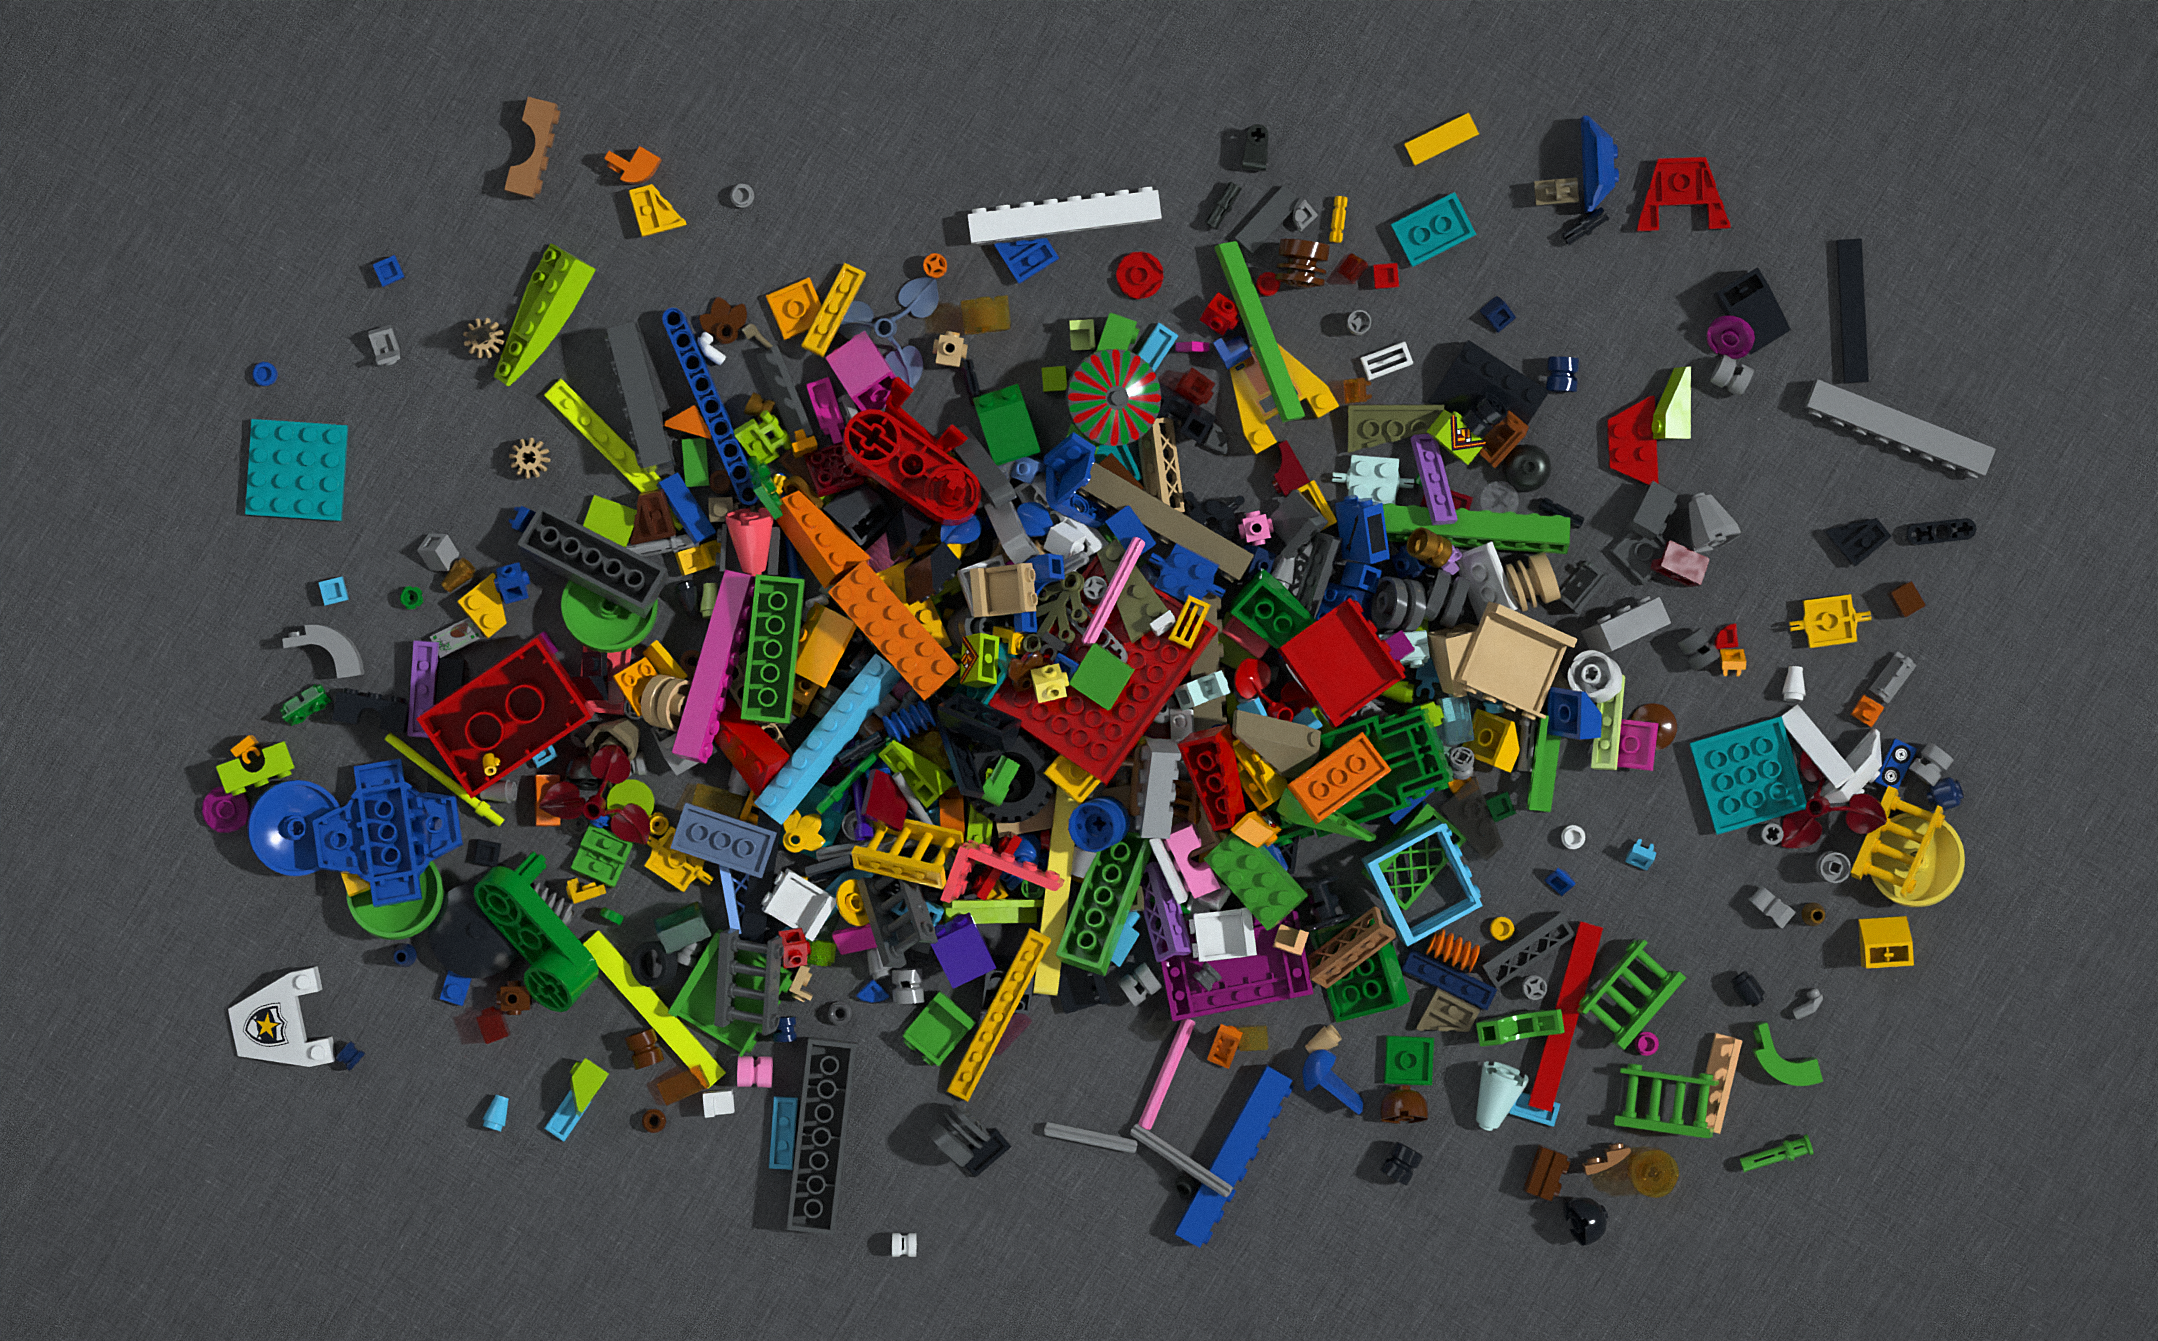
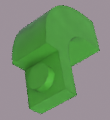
(1519, 1026)
(1795, 1073)

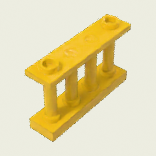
(1873, 845)
(911, 868)

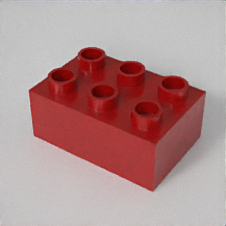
(505, 711)

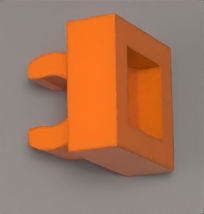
(1867, 710)

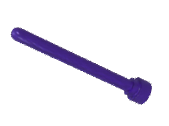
(863, 830)

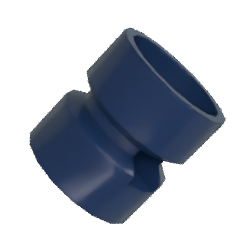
(1562, 374)

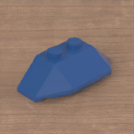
(1597, 163)

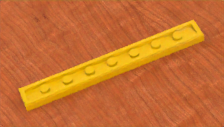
(998, 1014)

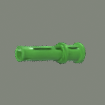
(1747, 1163)

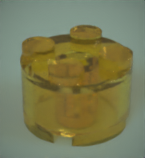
(986, 315)
(1665, 1178)

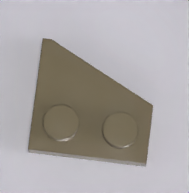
(1447, 1013)

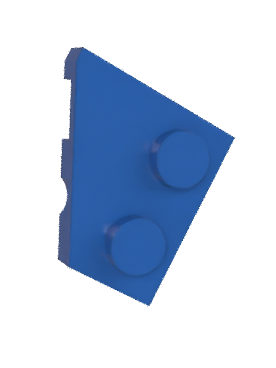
(1027, 257)

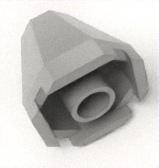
(1710, 524)

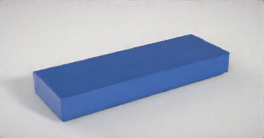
(686, 509)

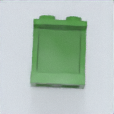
(938, 1029)

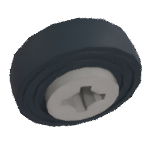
(977, 550)

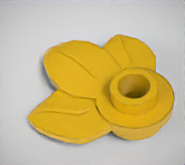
(805, 829)

